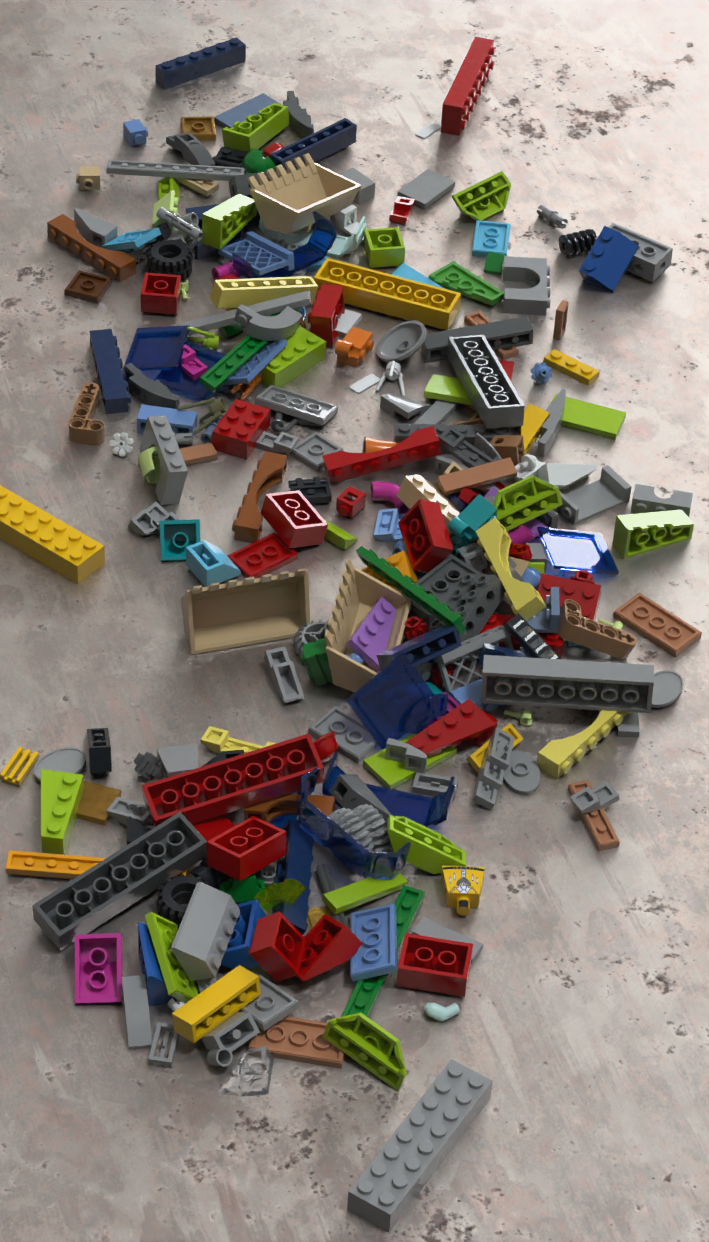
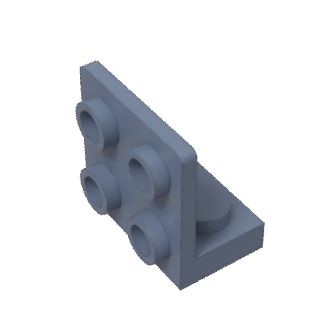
(547, 619)

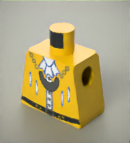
(462, 887)

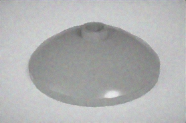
(401, 341)

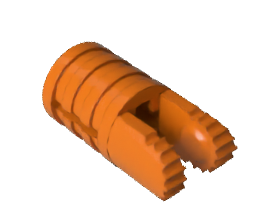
(246, 388)

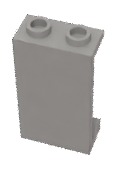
(595, 497)

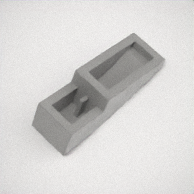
(283, 674)
(136, 1012)

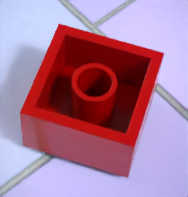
(160, 293)
(277, 946)

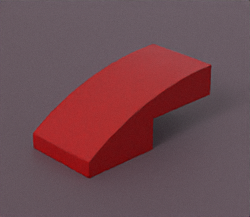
(402, 210)

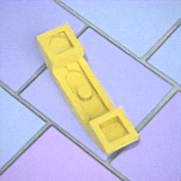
(219, 740)

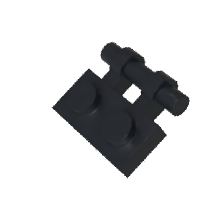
(314, 490)

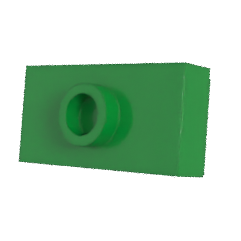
(242, 890)

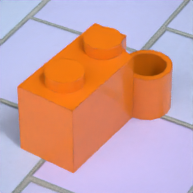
(354, 346)

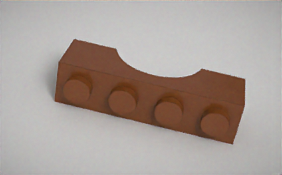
(286, 805)

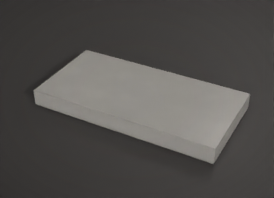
(296, 405)

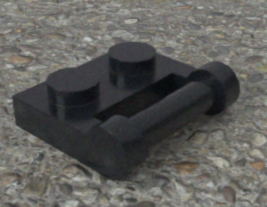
(229, 157)

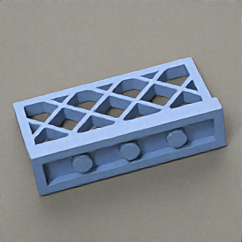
(260, 253)
(256, 364)

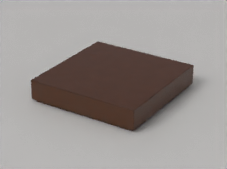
(88, 286)

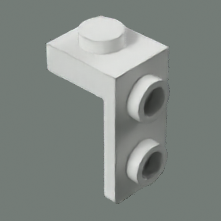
(348, 220)

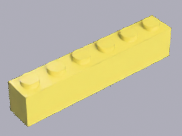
(233, 292)

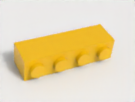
(216, 1003)

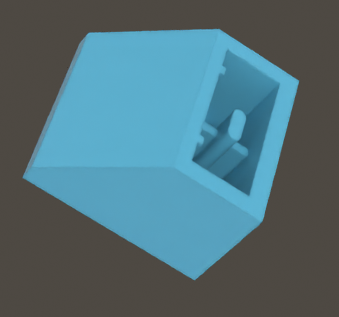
(210, 563)

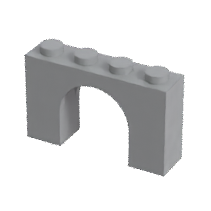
(532, 271)
(172, 465)

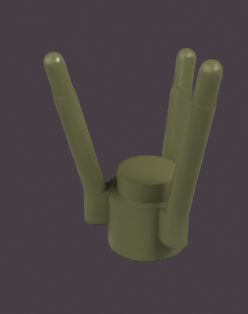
(216, 409)

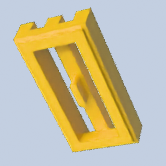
(33, 757)

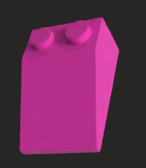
(98, 968)

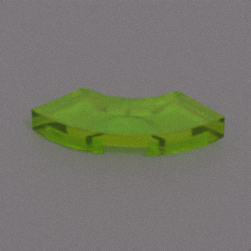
(280, 893)

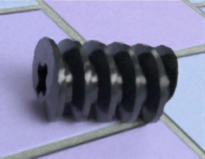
(577, 242)

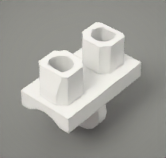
(528, 466)

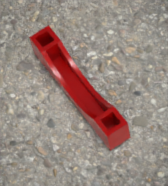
(346, 465)

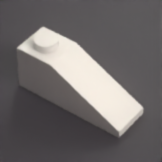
(564, 474)

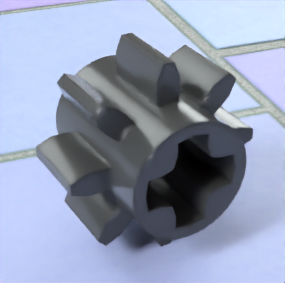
(147, 764)

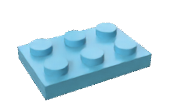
(132, 240)

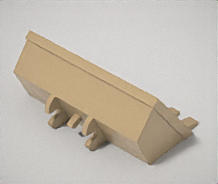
(290, 200)
(356, 598)
(246, 611)

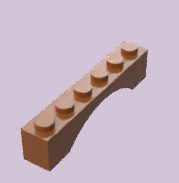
(114, 263)
(269, 472)

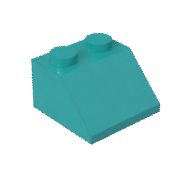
(176, 536)

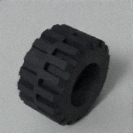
(170, 258)
(174, 893)

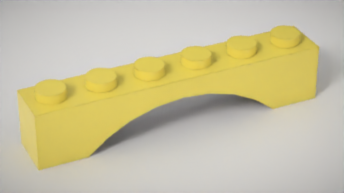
(496, 543)
(561, 754)

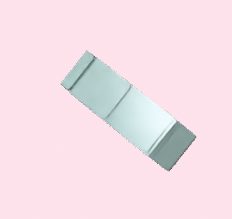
(340, 246)

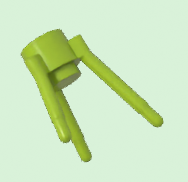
(210, 339)

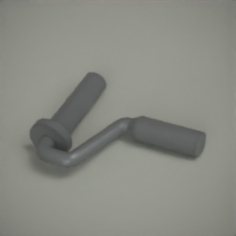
(278, 426)

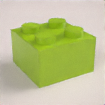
(384, 247)

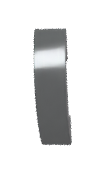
(465, 452)

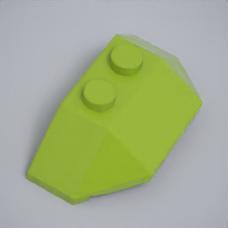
(484, 197)
(525, 501)
(427, 849)
(369, 1046)

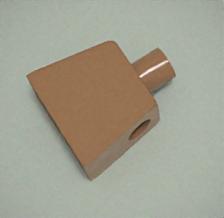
(509, 446)

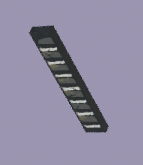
(533, 643)

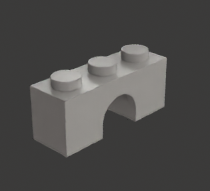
(646, 501)

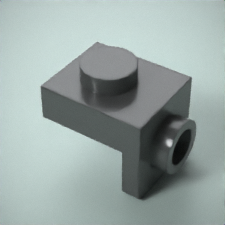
(549, 519)

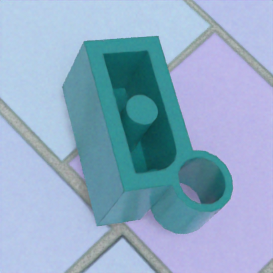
(472, 518)

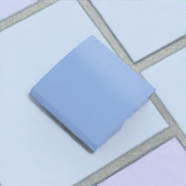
(387, 525)

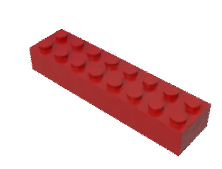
(467, 86)
(233, 782)

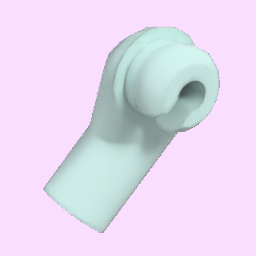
(440, 1012)

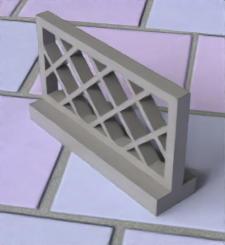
(470, 646)

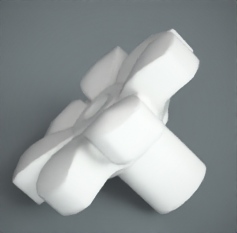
(121, 444)

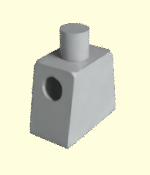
(177, 759)

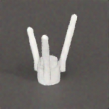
(392, 373)

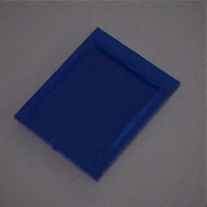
(157, 348)
(181, 382)
(577, 550)
(388, 699)

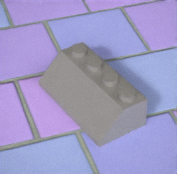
(205, 932)

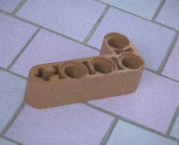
(82, 426)
(592, 633)

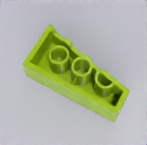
(256, 128)
(226, 220)
(297, 357)
(650, 531)
(59, 805)

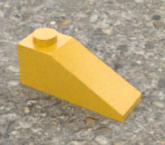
(533, 420)

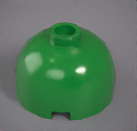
(256, 163)

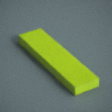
(362, 892)

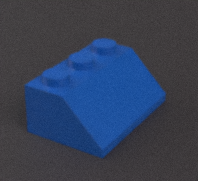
(608, 259)
(242, 936)
(150, 967)

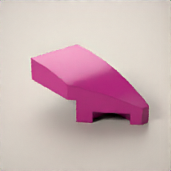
(191, 365)

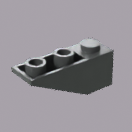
(353, 792)

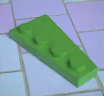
(463, 281)

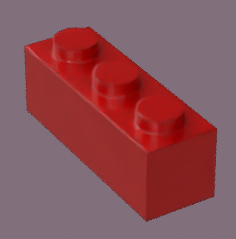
(468, 495)

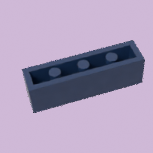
(423, 647)

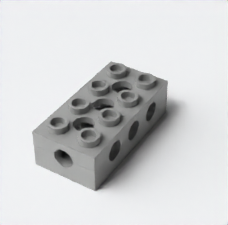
(651, 257)

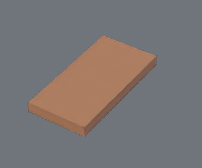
(657, 624)
(299, 1041)

